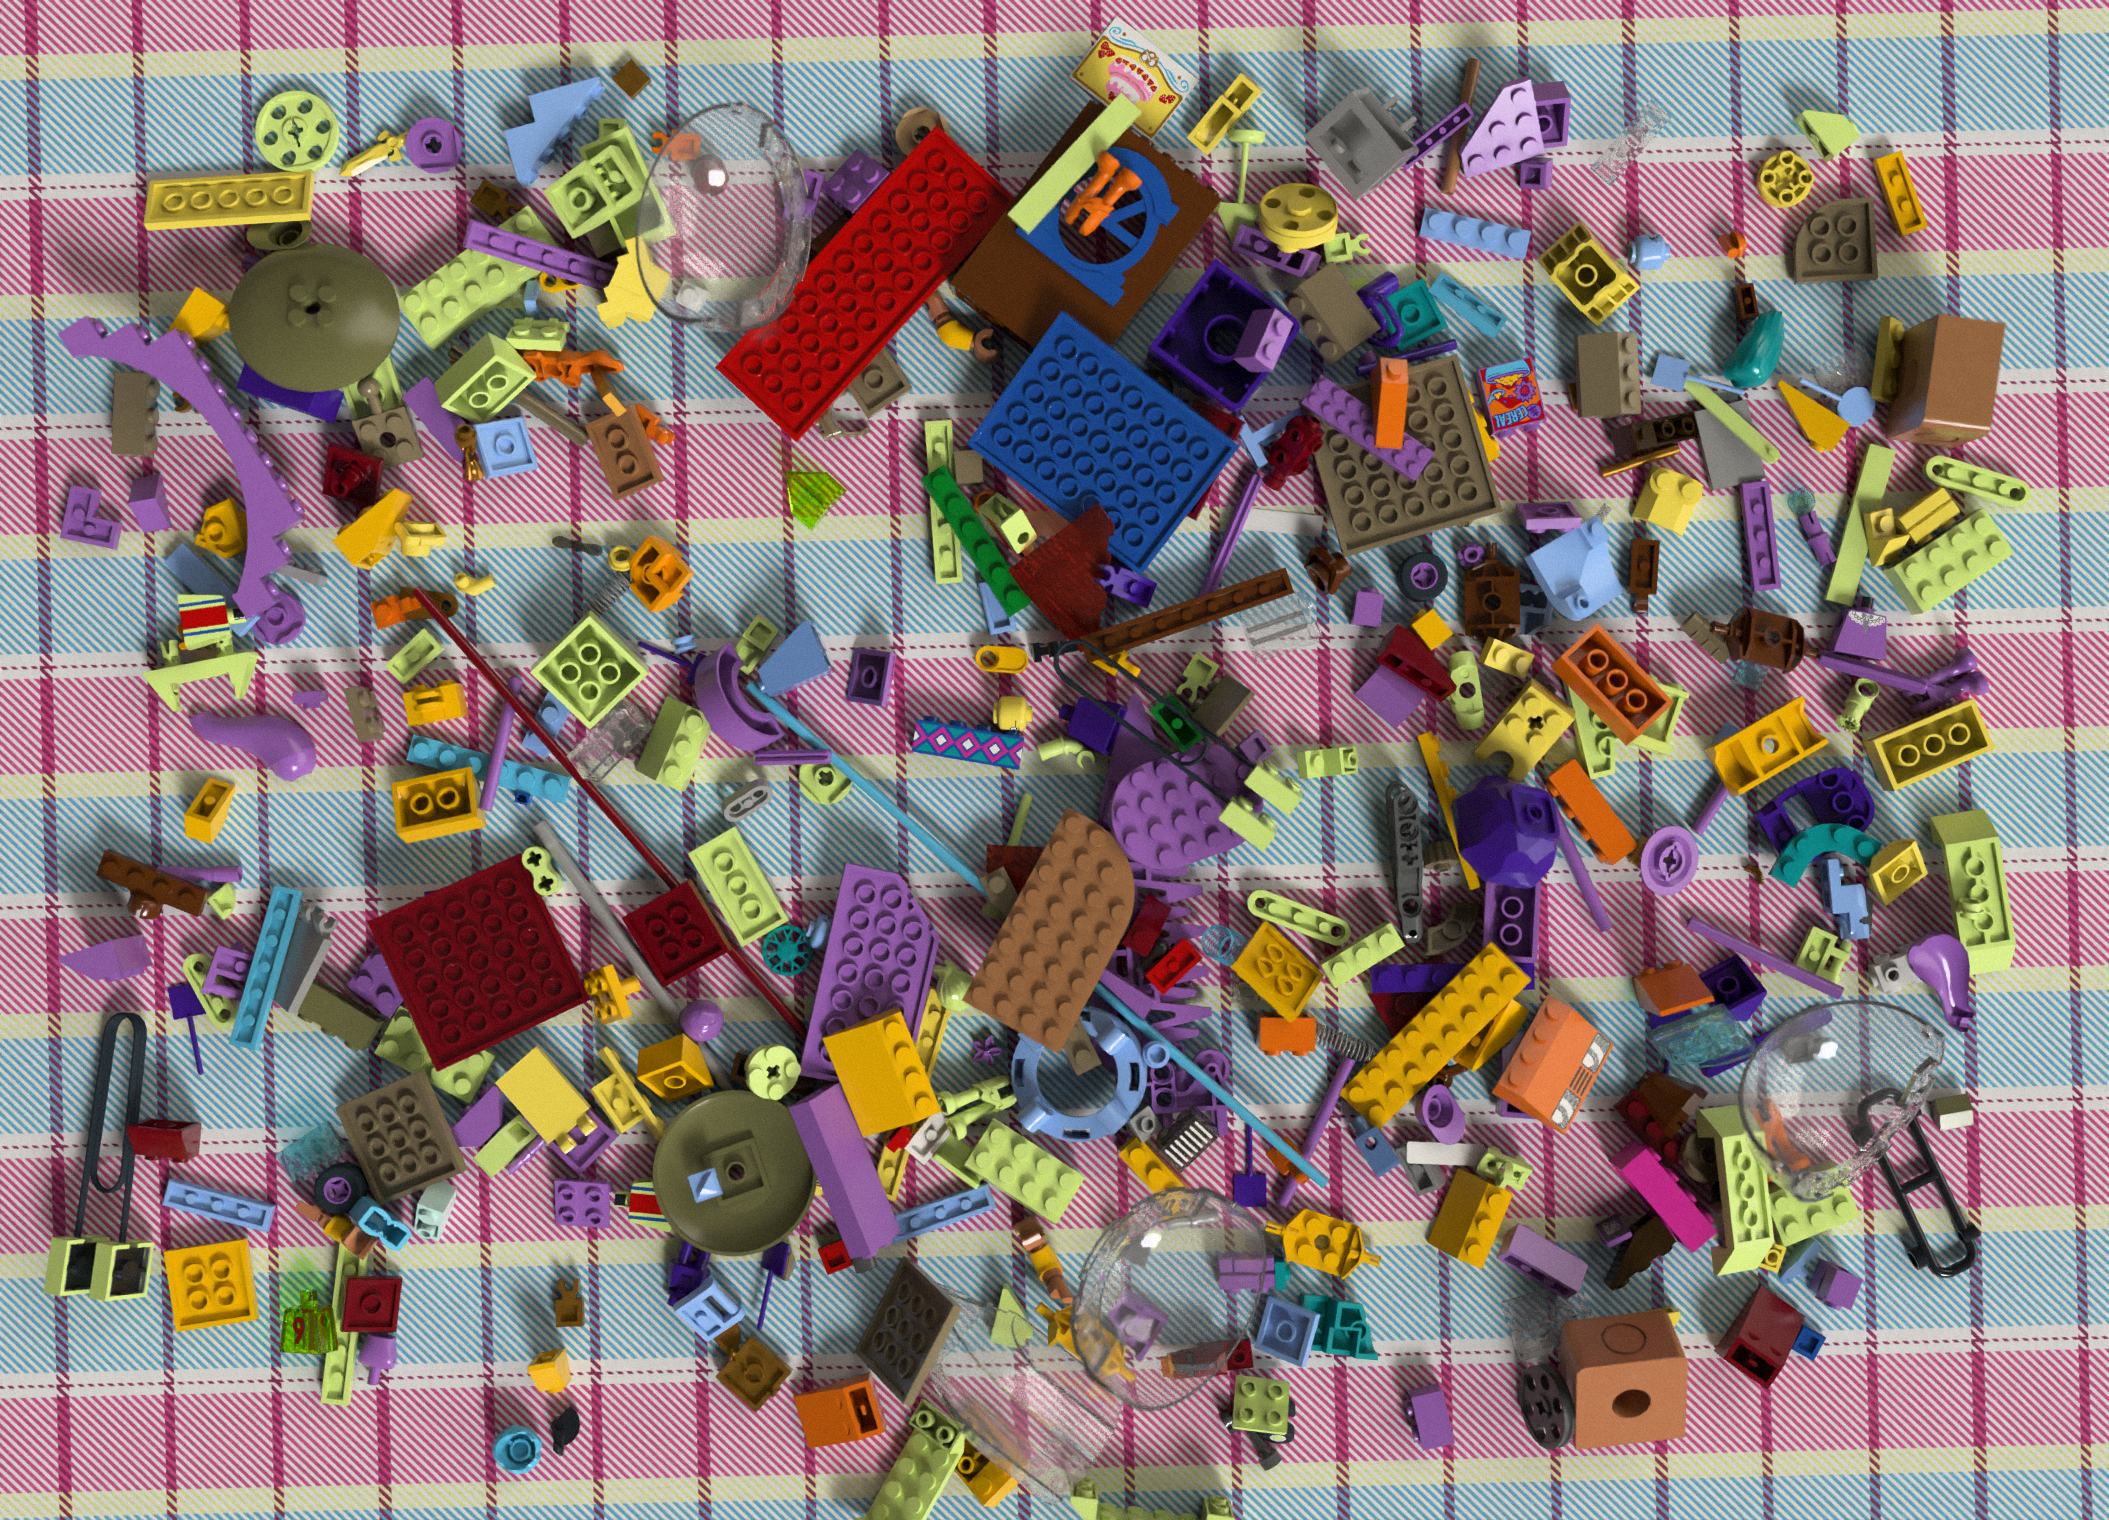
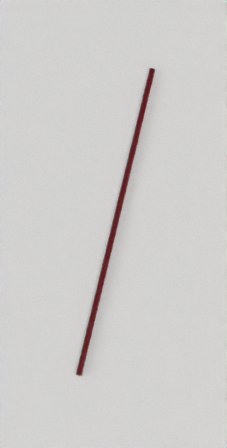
(595, 795)

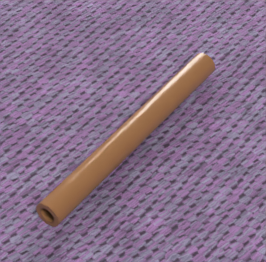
(1459, 136)

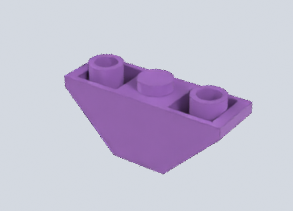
(480, 1120)

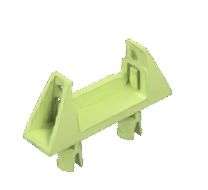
(167, 680)

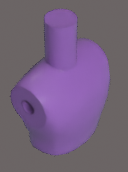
(378, 1353)

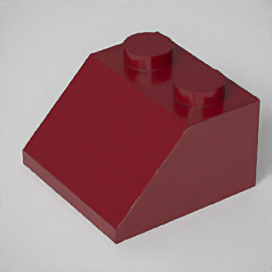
(165, 1139)

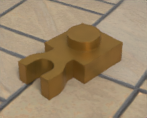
(493, 200)
(569, 1308)

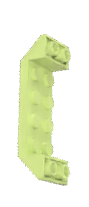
(1977, 871)
(1742, 1193)
(920, 1468)
(1085, 1500)

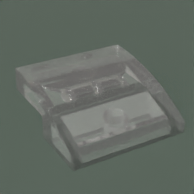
(1843, 372)

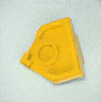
(224, 529)

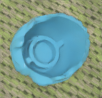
(517, 1449)

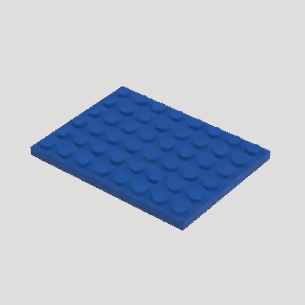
(1098, 429)

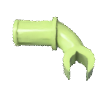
(1065, 745)

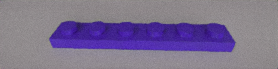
(1424, 976)

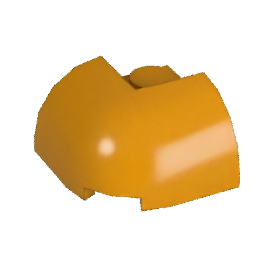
(658, 574)

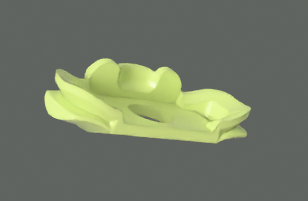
(1468, 711)

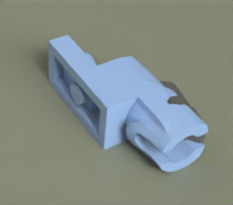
(1847, 900)

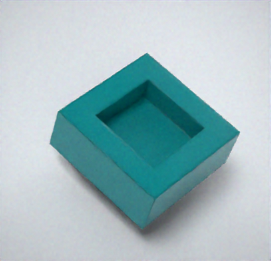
(1282, 1273)

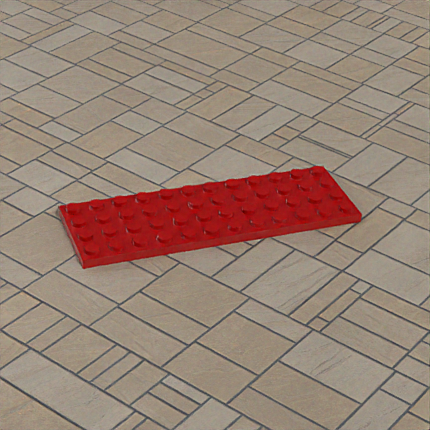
(867, 283)

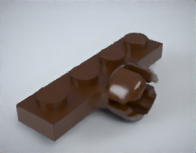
(151, 887)

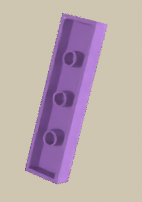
(1356, 423)

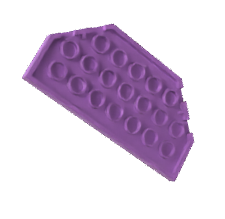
(873, 960)

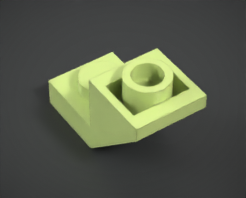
(1327, 762)
(504, 1146)

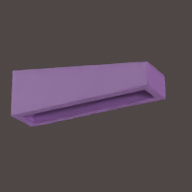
(1129, 993)

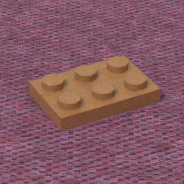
(624, 453)

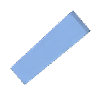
(204, 581)
(219, 1204)
(944, 1211)

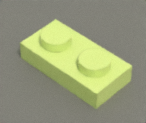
(414, 656)

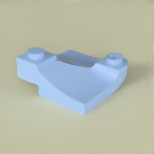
(1576, 570)

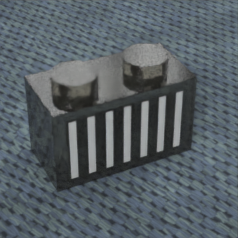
(1186, 1138)

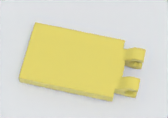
(546, 1099)

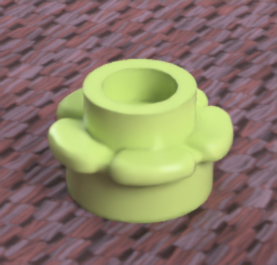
(1969, 908)

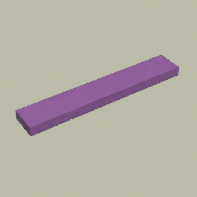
(538, 255)

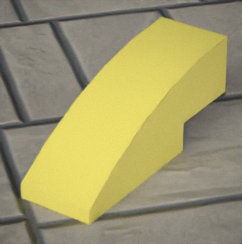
(1225, 113)

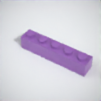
(1440, 132)

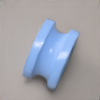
(684, 644)

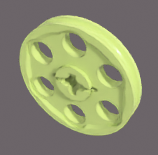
(286, 126)

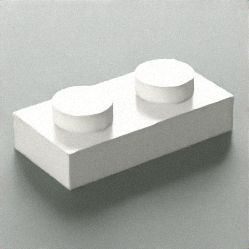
(928, 1137)

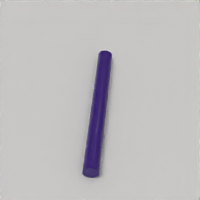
(1411, 356)

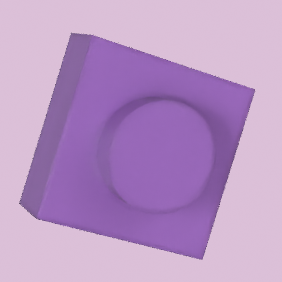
(310, 699)
(1254, 747)

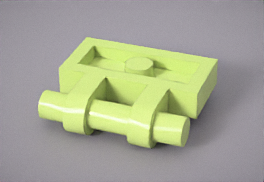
(538, 334)
(1816, 950)

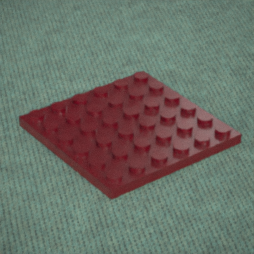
(478, 962)

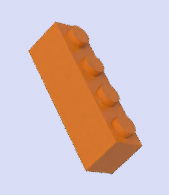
(1590, 812)

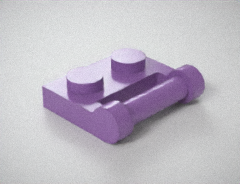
(228, 964)

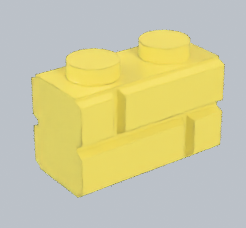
(1926, 515)

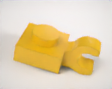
(1120, 658)

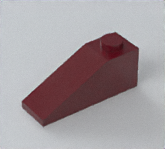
(1413, 661)

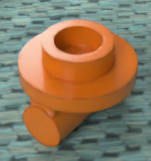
(1733, 244)

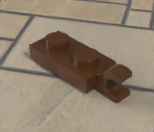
(1643, 572)

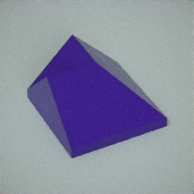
(1735, 987)

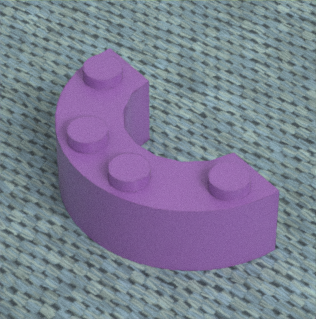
(725, 706)

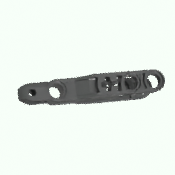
(1405, 861)

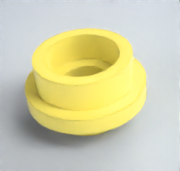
(617, 553)

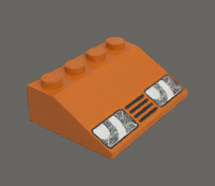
(1554, 1065)

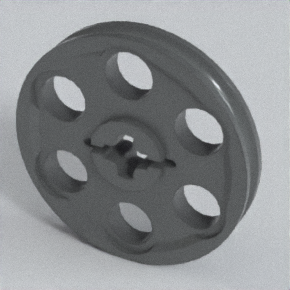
(1546, 1406)

